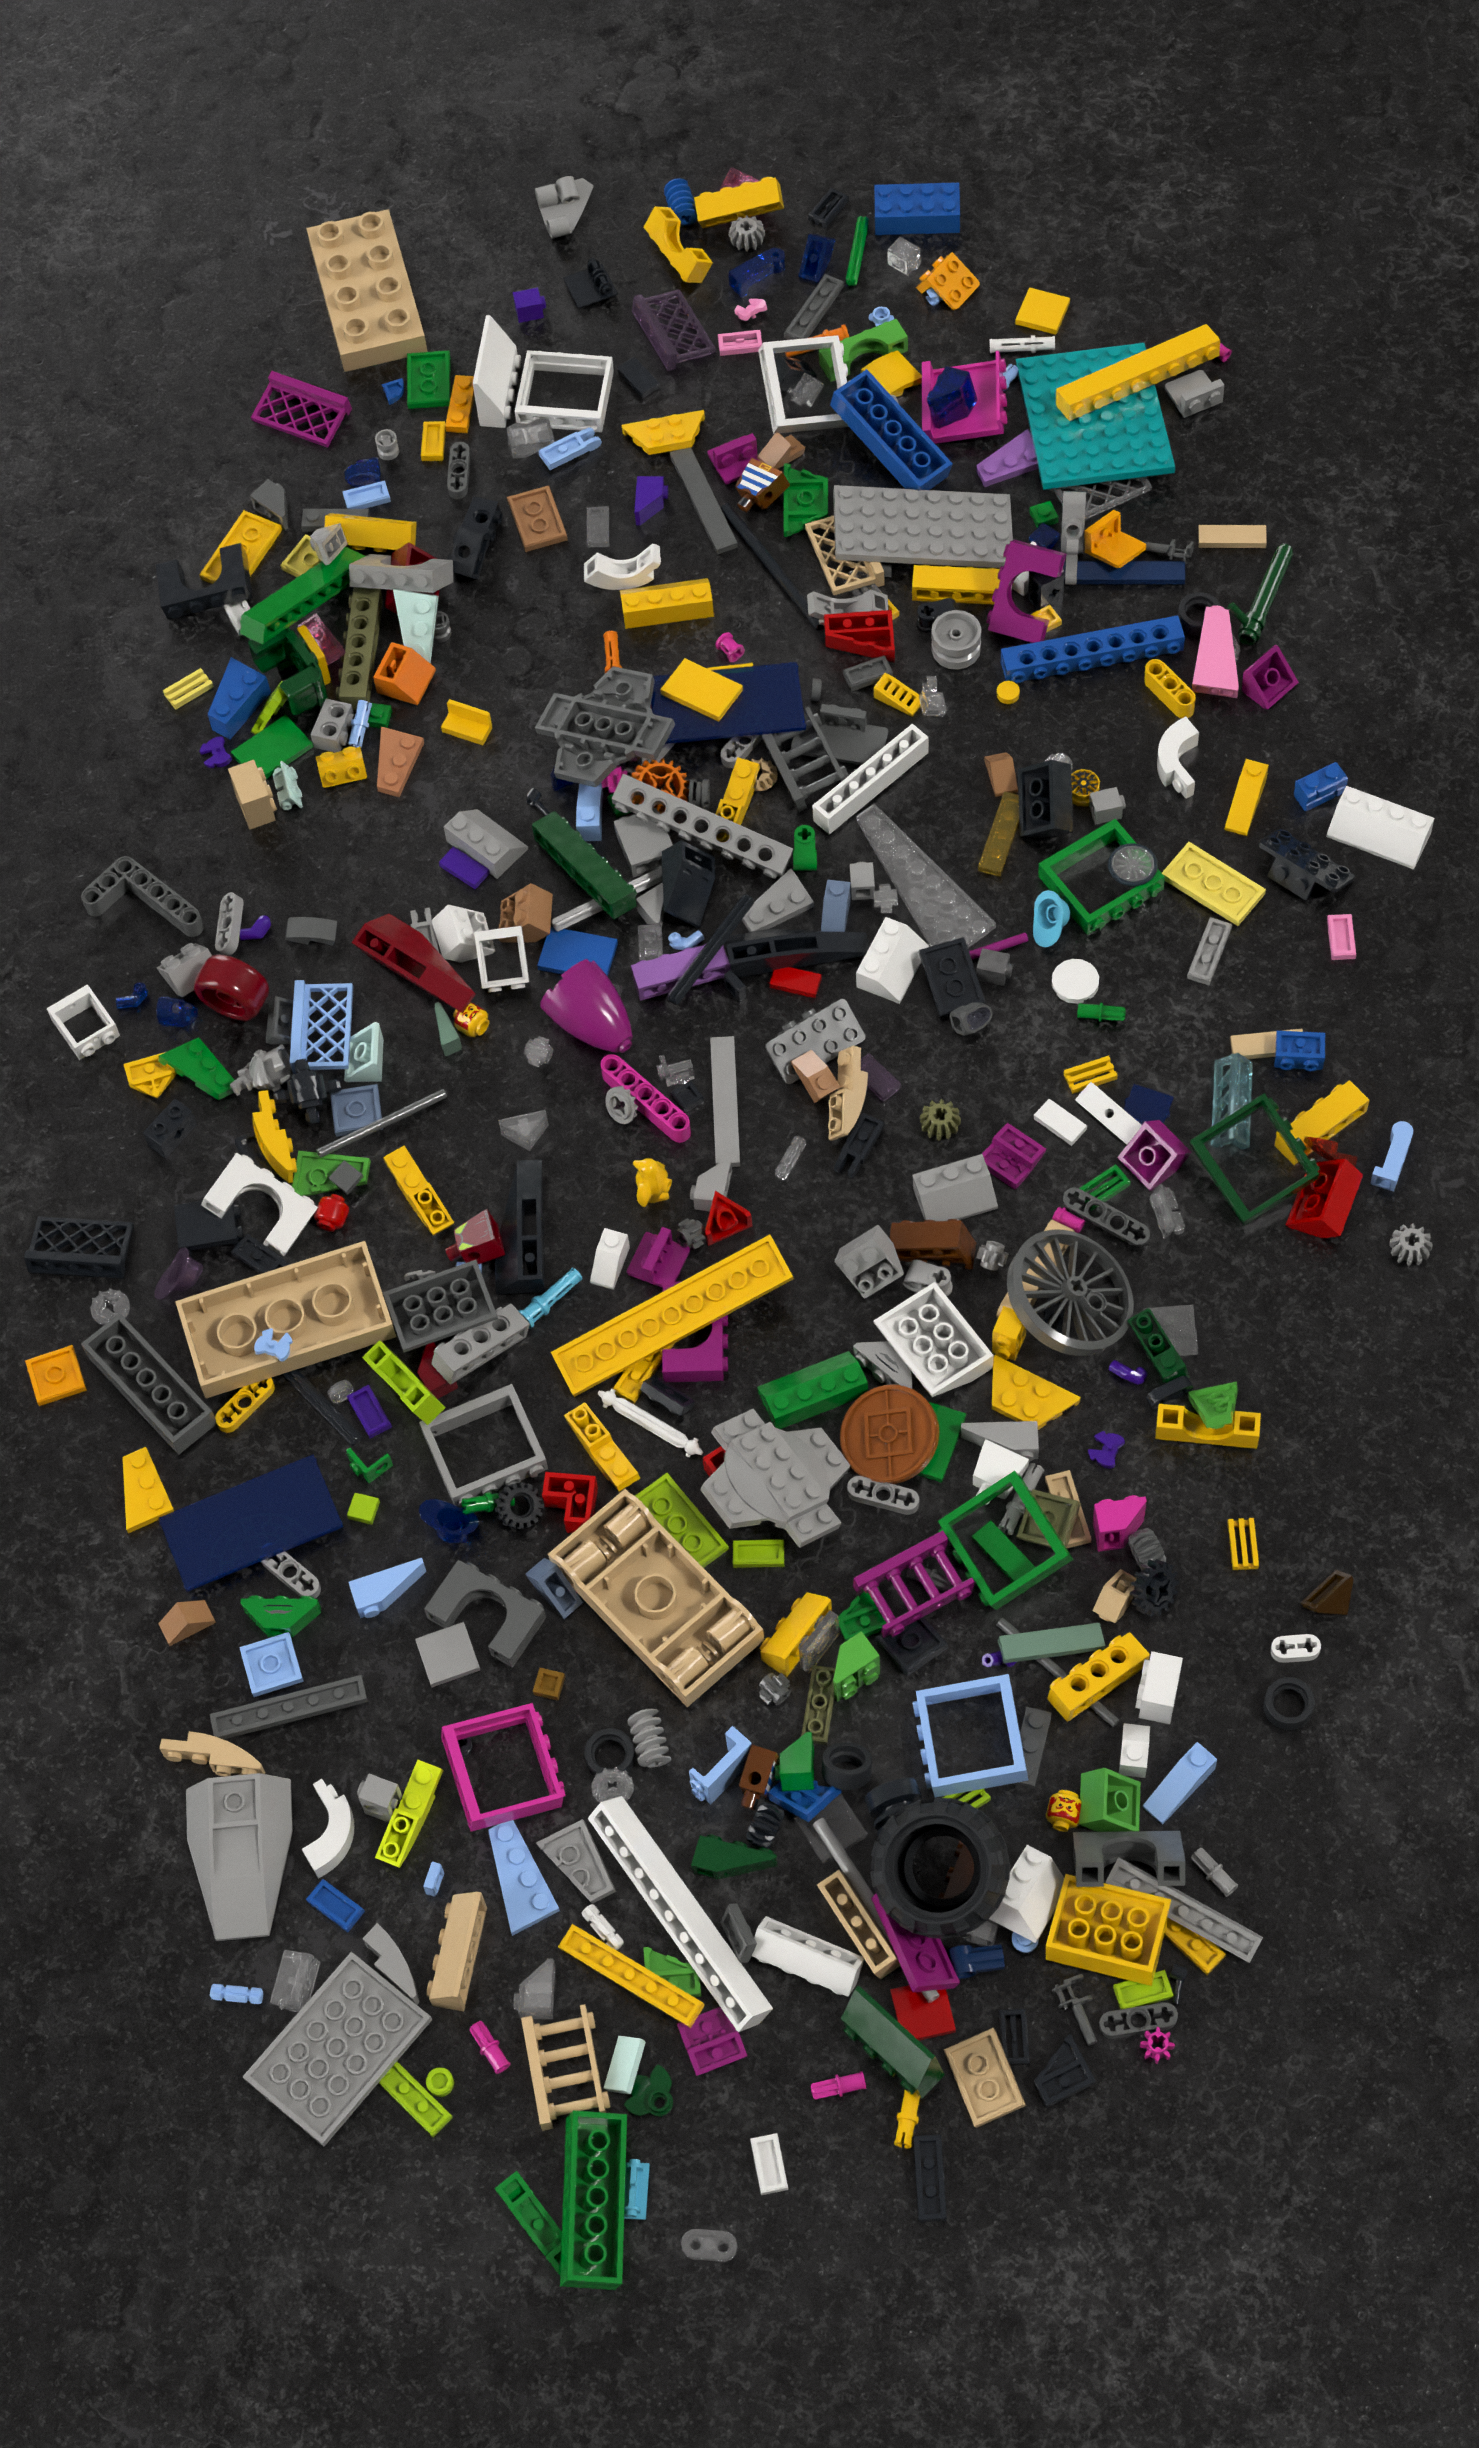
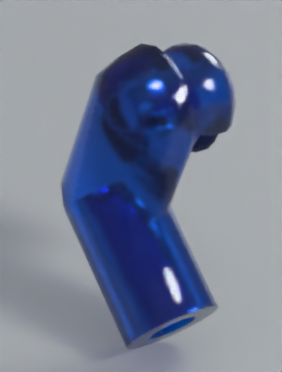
(135, 999)

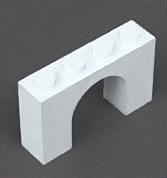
(243, 1176)

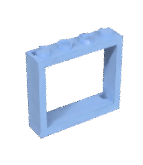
(979, 1779)

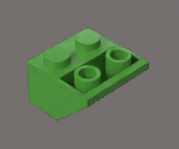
(856, 1665)

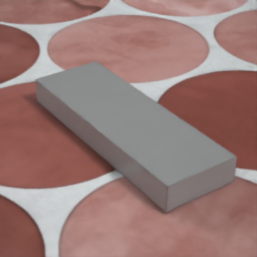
(1209, 951)

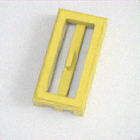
(186, 686)

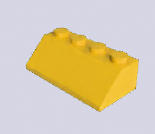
(667, 603)

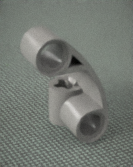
(563, 204)

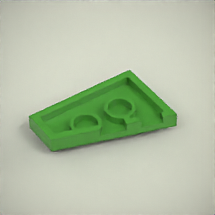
(1215, 1404)

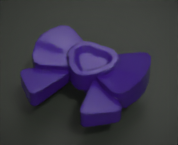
(220, 757)
(1106, 1456)

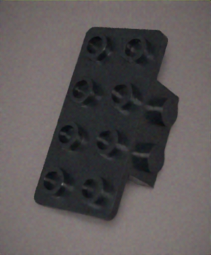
(1301, 867)

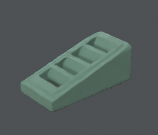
(448, 1036)

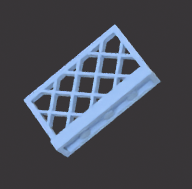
(301, 1023)

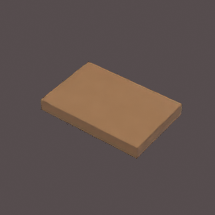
(537, 518)

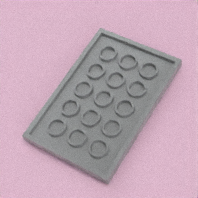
(337, 2048)

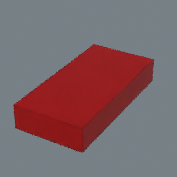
(796, 981)

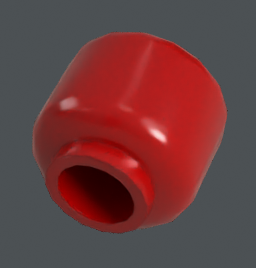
(331, 1213)

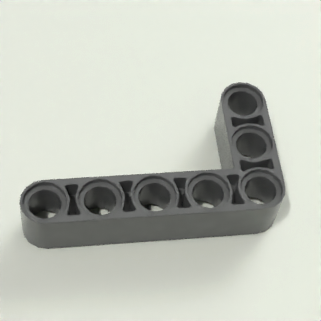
(123, 881)

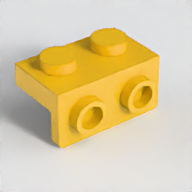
(341, 766)

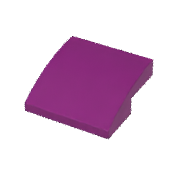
(1012, 1156)
(711, 2041)

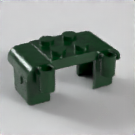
(306, 688)

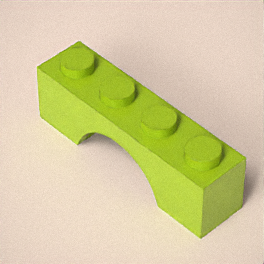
(404, 1382)

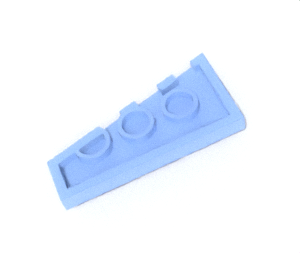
(522, 1884)

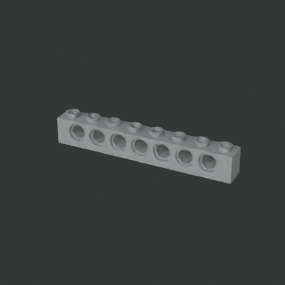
(630, 787)

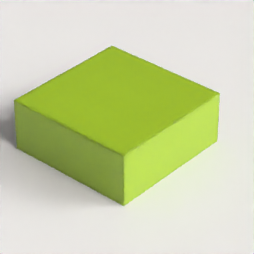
(363, 1508)

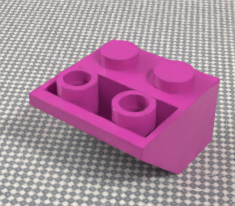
(1117, 1521)

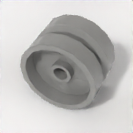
(956, 639)

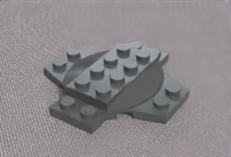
(605, 726)

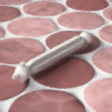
(650, 1422)

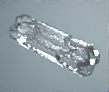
(790, 1157)

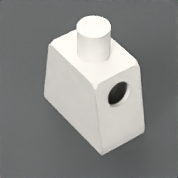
(996, 1463)

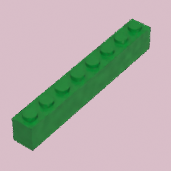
(298, 598)

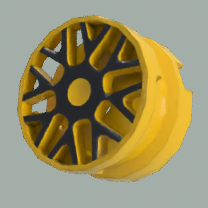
(1082, 786)

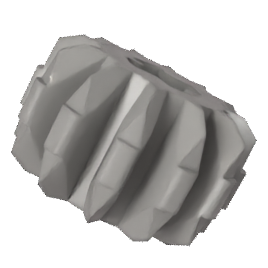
(746, 233)
(1402, 1249)

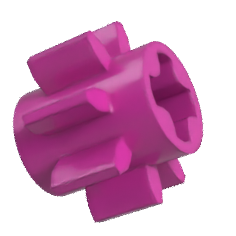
(613, 779)
(1157, 2037)

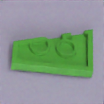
(314, 1172)

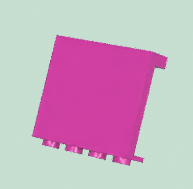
(988, 413)

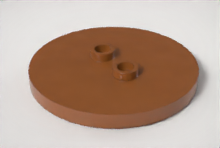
(889, 1434)

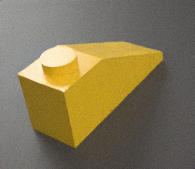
(1246, 797)

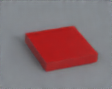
(923, 2018)

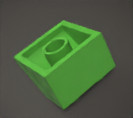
(1109, 1801)

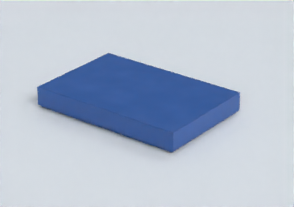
(570, 947)

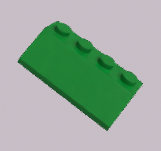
(813, 1390)

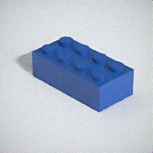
(917, 208)

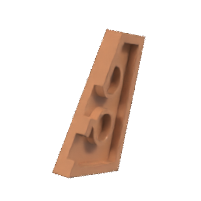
(396, 760)

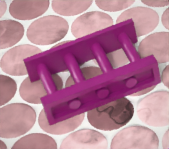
(912, 1559)

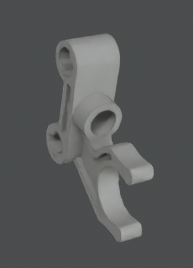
(1072, 540)

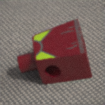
(477, 1240)

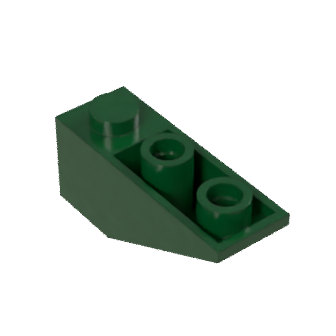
(1158, 1346)
(724, 1859)

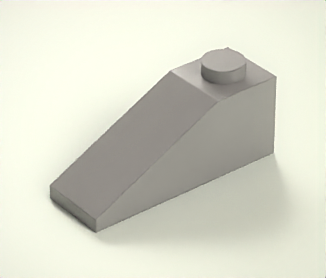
(328, 542)
(1015, 1436)

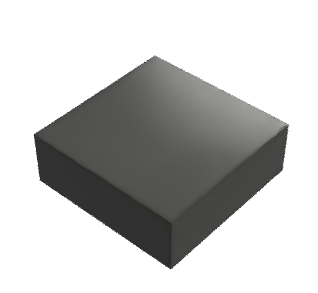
(345, 1177)

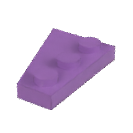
(1009, 461)

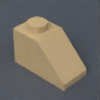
(1115, 1597)

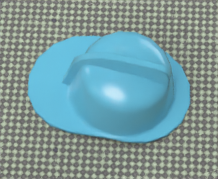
(1050, 917)

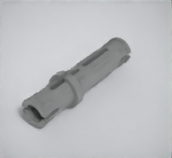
(1016, 1507)

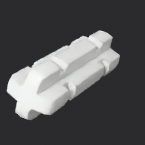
(602, 1927)

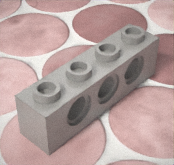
(453, 1366)

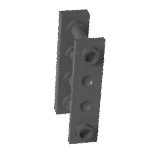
(791, 776)

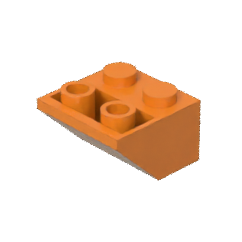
(403, 674)

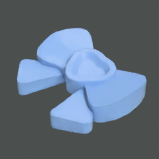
(271, 1347)

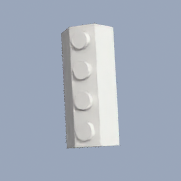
(1380, 827)

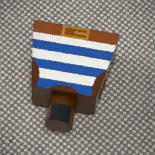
(760, 485)
(761, 1766)

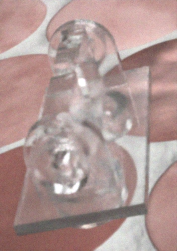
(1163, 1202)

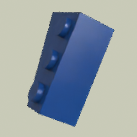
(237, 698)

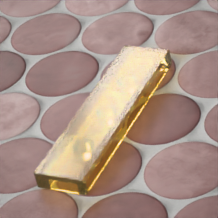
(1001, 835)

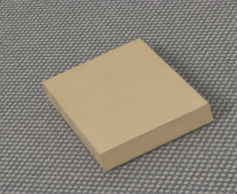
(984, 2077)

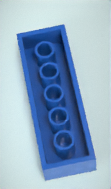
(890, 433)

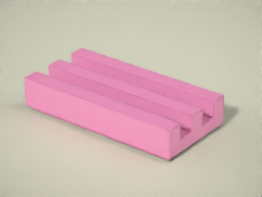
(740, 344)

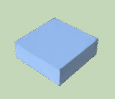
(433, 1879)

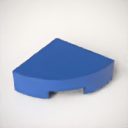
(393, 390)

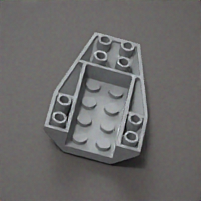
(240, 1849)

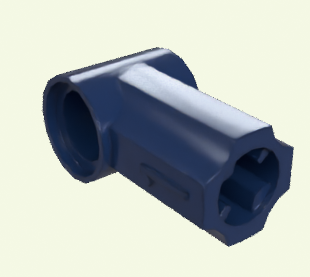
(970, 1961)

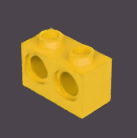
(1008, 1335)

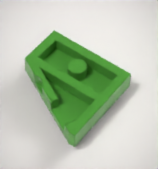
(673, 1971)

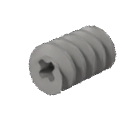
(647, 1739)

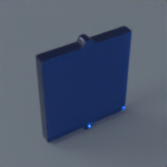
(1148, 1104)

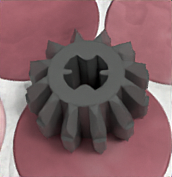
(1145, 1547)

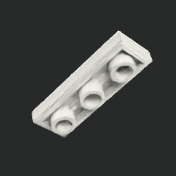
(1100, 1105)

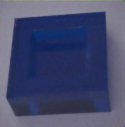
(1044, 536)

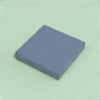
(355, 1108)

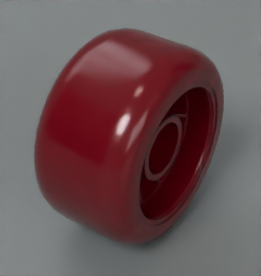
(231, 987)

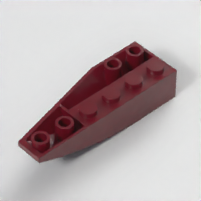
(413, 958)

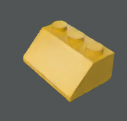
(782, 1648)

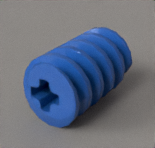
(681, 201)

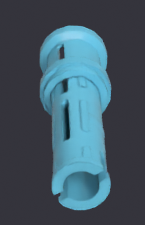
(541, 1304)

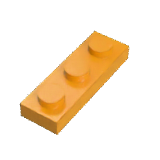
(460, 405)

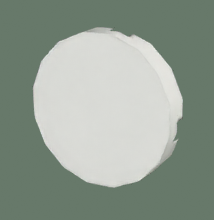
(1075, 981)

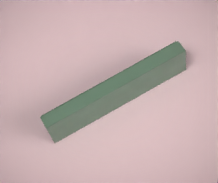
(1051, 1643)

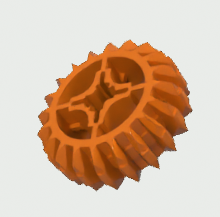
(648, 774)

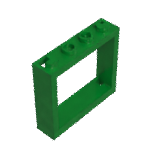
(1078, 851)
(1031, 1578)

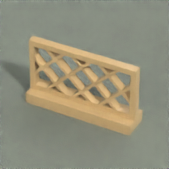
(873, 569)

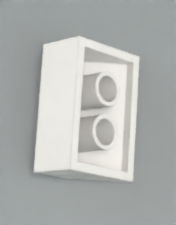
(890, 961)
(1030, 1895)

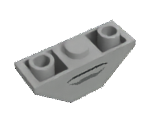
(883, 1362)

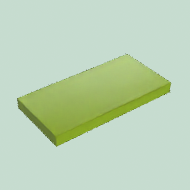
(682, 1520)

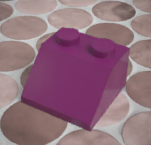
(1154, 1154)

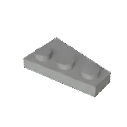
(579, 1860)

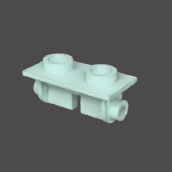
(286, 778)

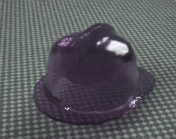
(180, 1274)

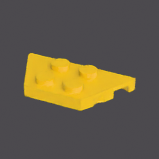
(665, 433)
(1027, 1396)

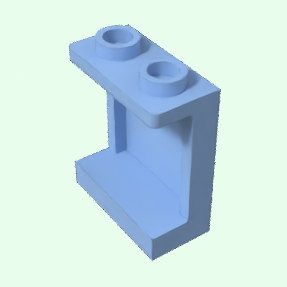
(725, 1771)

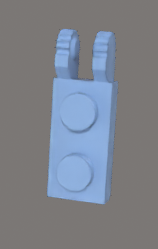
(569, 448)

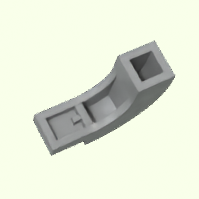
(821, 604)

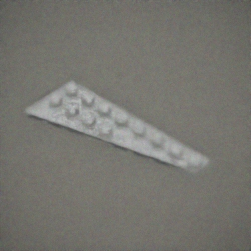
(928, 892)

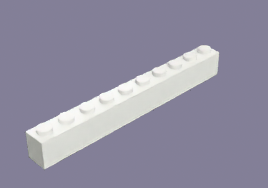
(680, 1914)

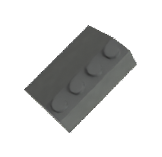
(440, 1305)

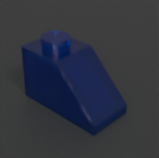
(816, 257)

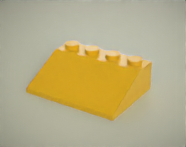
(1108, 1930)

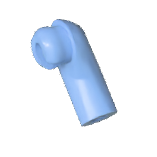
(681, 943)

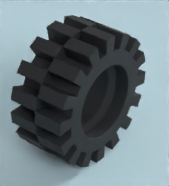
(504, 1508)

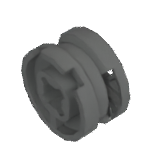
(702, 793)

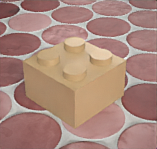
(253, 794)

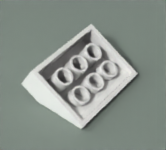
(495, 375)
(935, 1341)

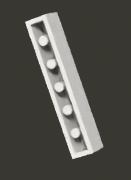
(870, 779)

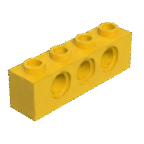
(1071, 1702)

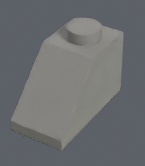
(707, 1183)

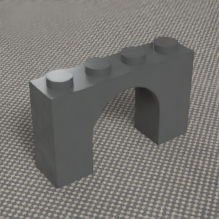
(468, 1584)
(1156, 1848)

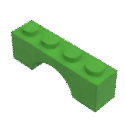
(880, 339)

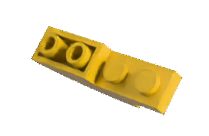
(738, 793)
(271, 1140)
(418, 1191)
(601, 1447)

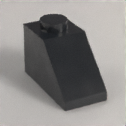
(791, 371)

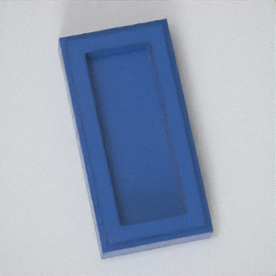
(335, 1905)

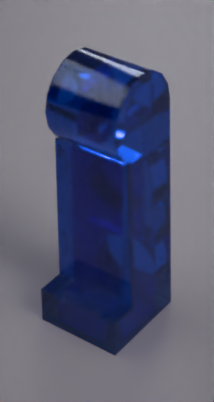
(756, 270)

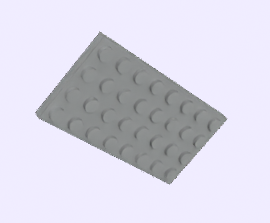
(921, 526)

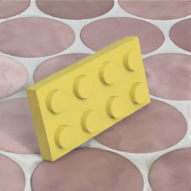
(1213, 883)

